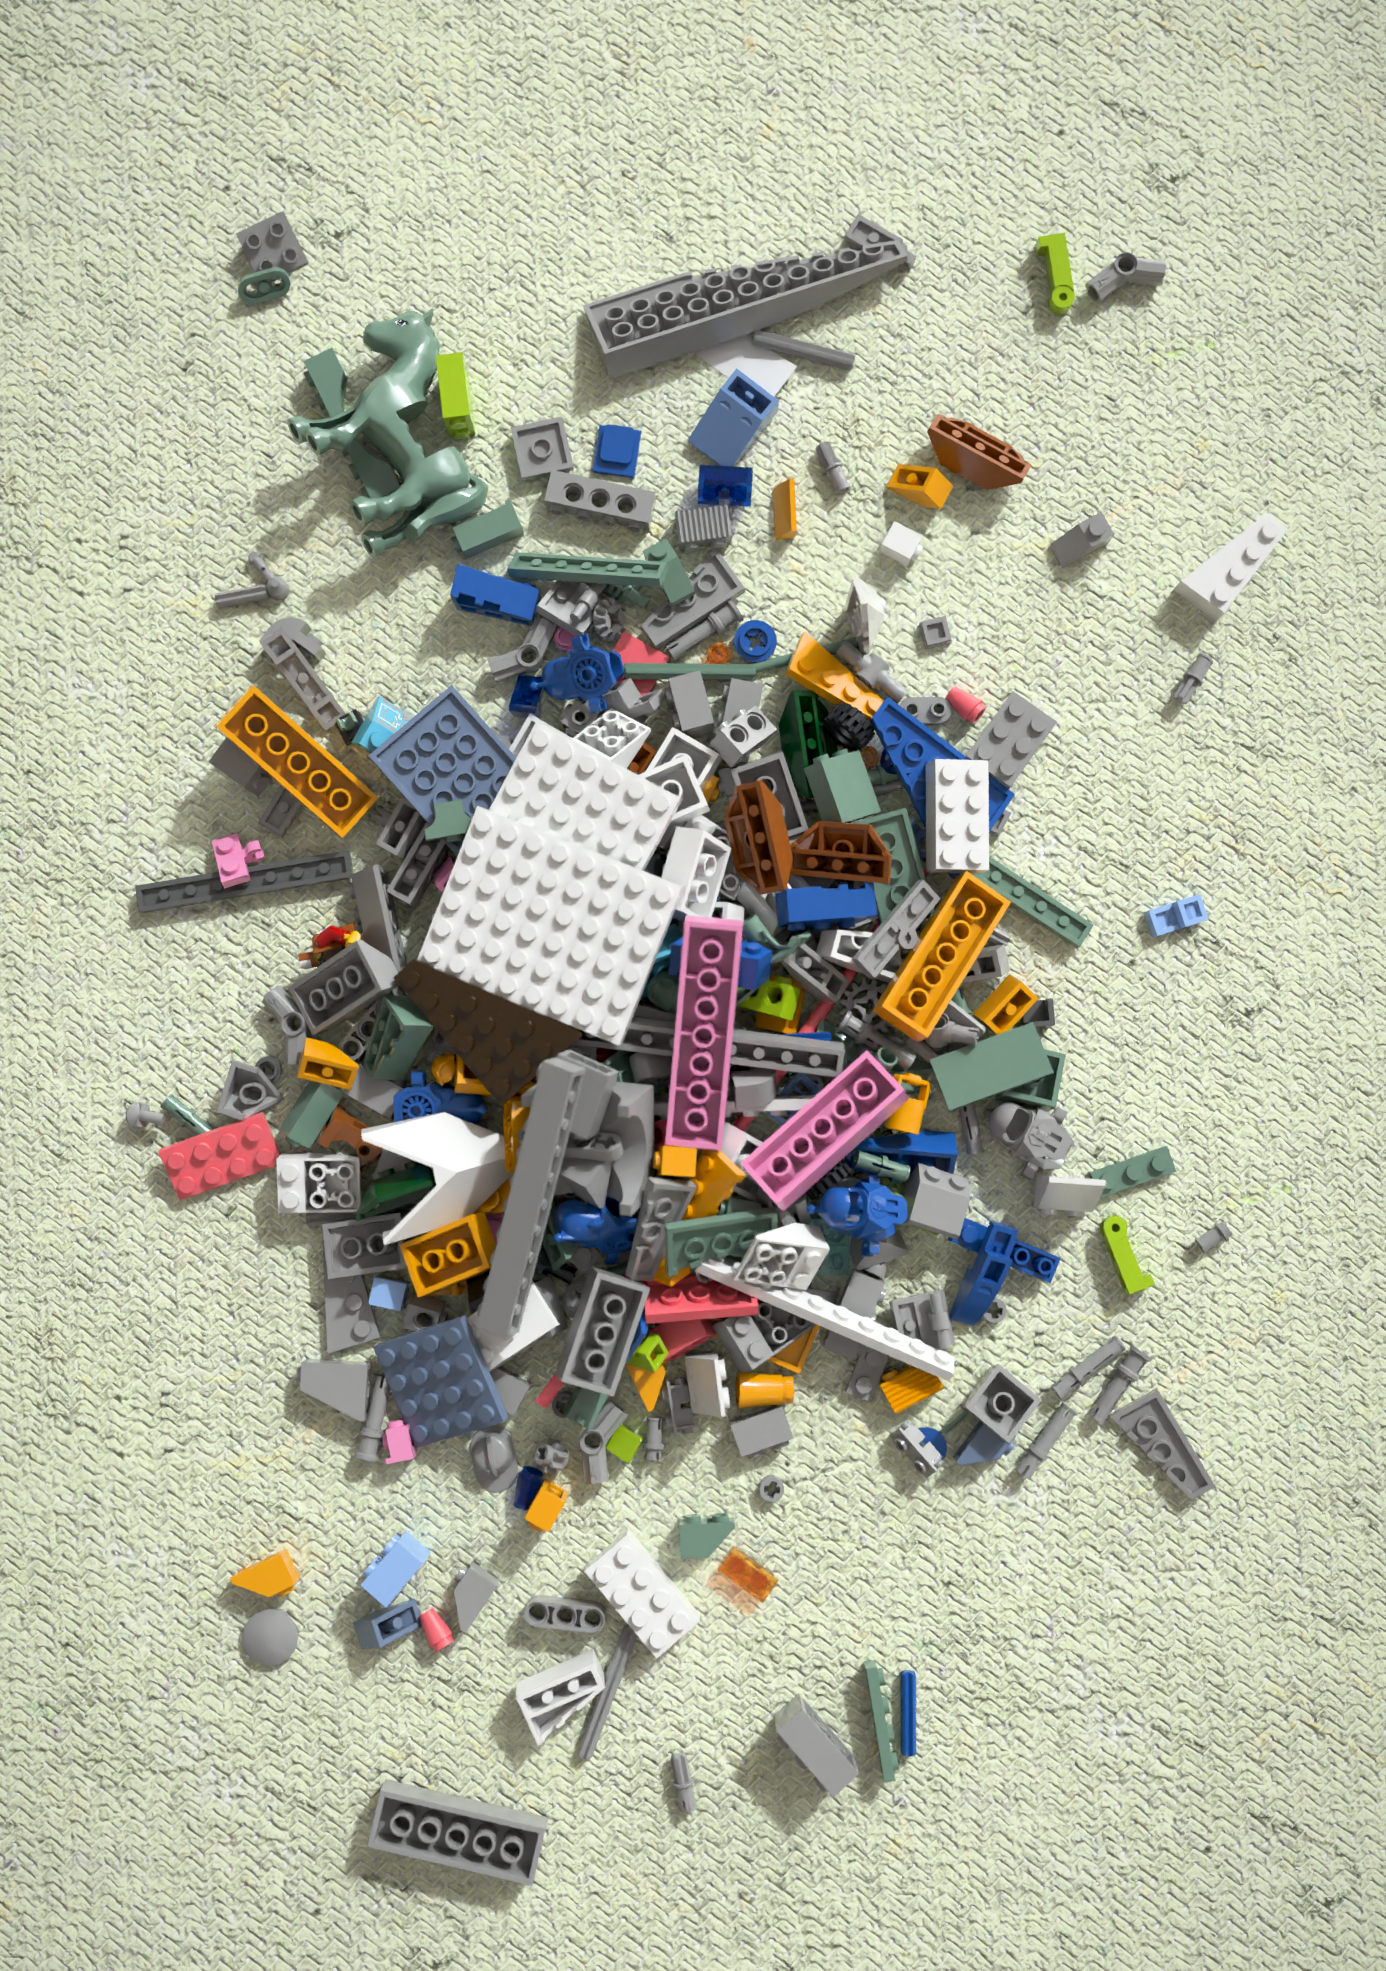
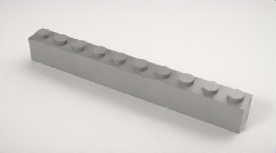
(747, 1047)
(530, 1197)

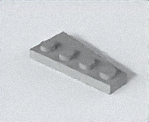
(714, 587)
(662, 1203)
(348, 1311)
(1157, 1432)

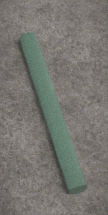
(785, 659)

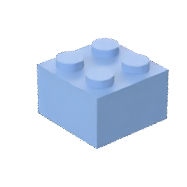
(391, 1573)

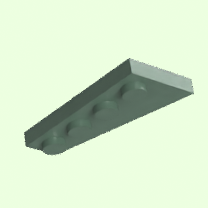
(703, 1238)

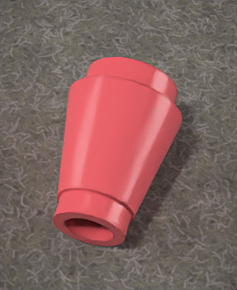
(966, 705)
(436, 1630)

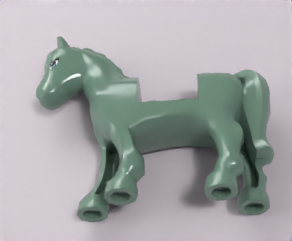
(433, 486)

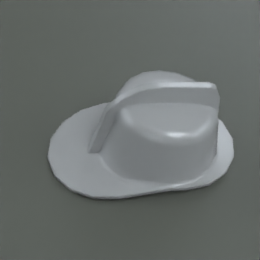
(494, 1458)

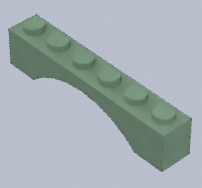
(331, 382)

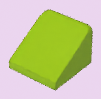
(624, 1443)

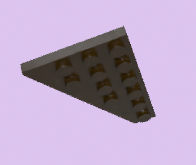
(488, 1032)

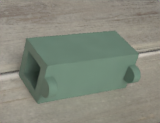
(487, 530)
(310, 1113)
(584, 1406)

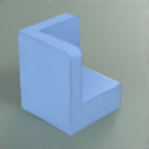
(389, 1293)

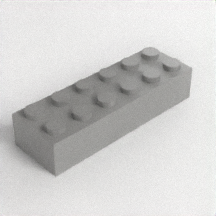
(457, 1832)

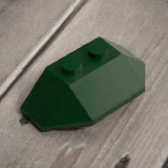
(804, 736)
(397, 1189)

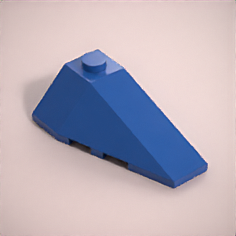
(928, 1148)

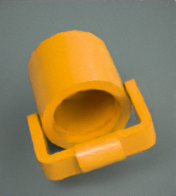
(910, 1114)

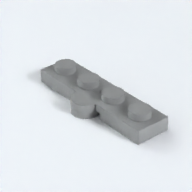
(897, 929)

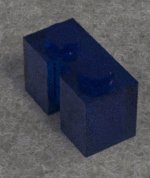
(725, 483)

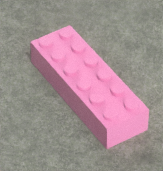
(825, 1130)

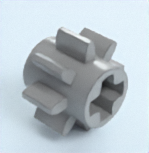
(551, 1456)

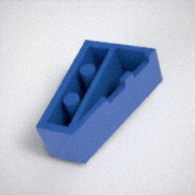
(494, 596)
(825, 907)
(753, 963)

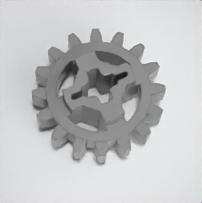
(856, 1005)

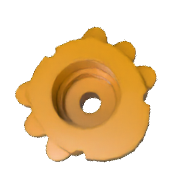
(443, 1068)

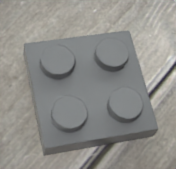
(542, 448)

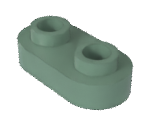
(265, 288)

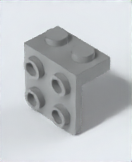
(961, 1018)

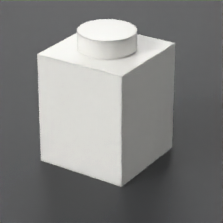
(901, 544)

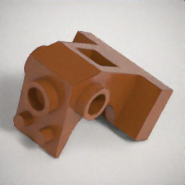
(347, 1128)

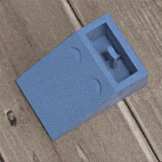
(734, 420)

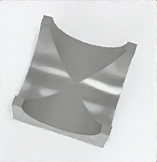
(632, 1119)

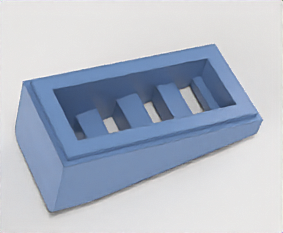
(814, 1089)

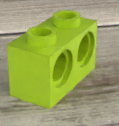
(766, 999)

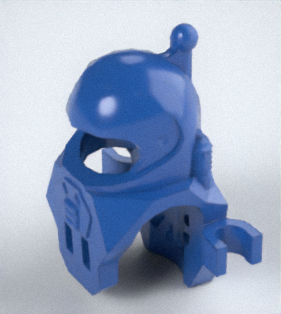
(596, 671)
(435, 1099)
(879, 1214)
(595, 1227)

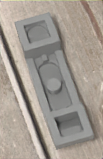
(303, 678)

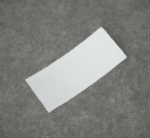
(757, 363)

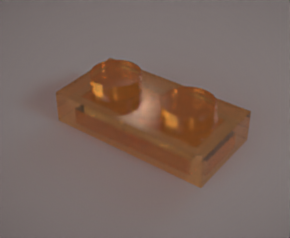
(748, 1574)

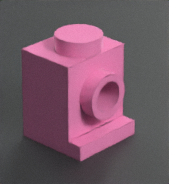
(398, 1442)

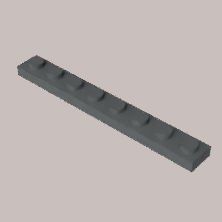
(263, 878)

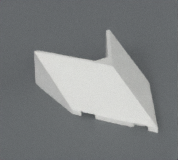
(465, 1164)

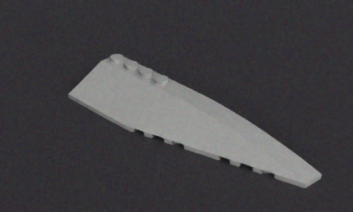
(715, 307)

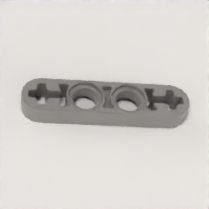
(601, 1148)

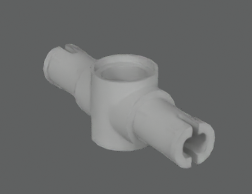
(872, 671)
(948, 1031)

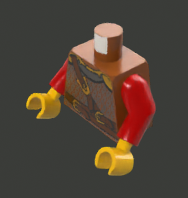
(328, 944)

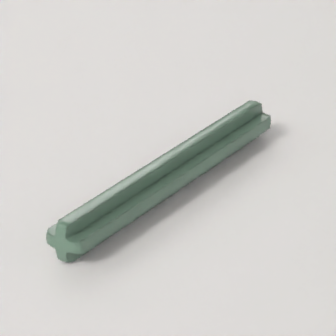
(670, 670)

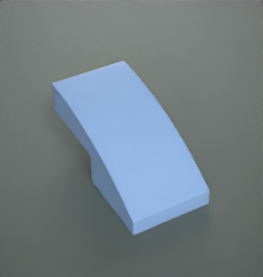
(1176, 915)

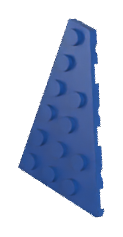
(914, 745)

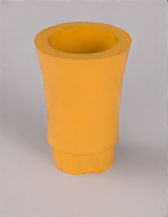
(762, 1390)

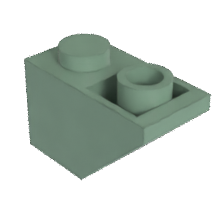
(703, 1535)

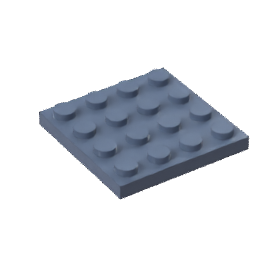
(441, 1382)

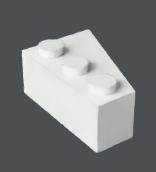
(558, 1692)

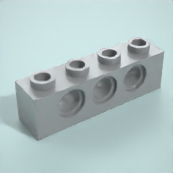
(616, 495)
(418, 869)

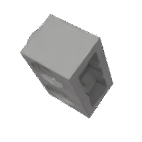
(742, 736)

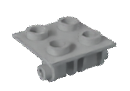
(272, 244)

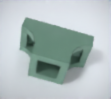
(449, 822)

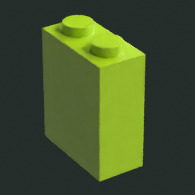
(455, 395)

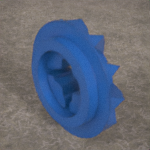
(753, 629)

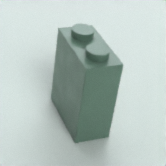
(842, 787)

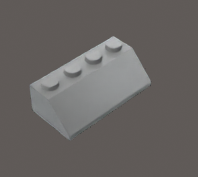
(377, 913)
(343, 986)

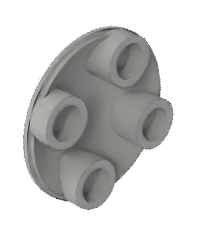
(270, 1637)

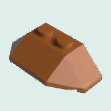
(976, 454)
(758, 837)
(842, 853)

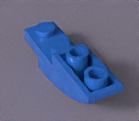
(1024, 1256)
(987, 1275)

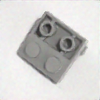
(571, 605)
(924, 1318)

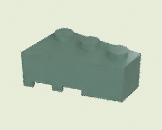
(395, 1038)

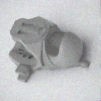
(1031, 1135)

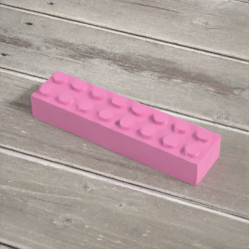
(703, 1032)

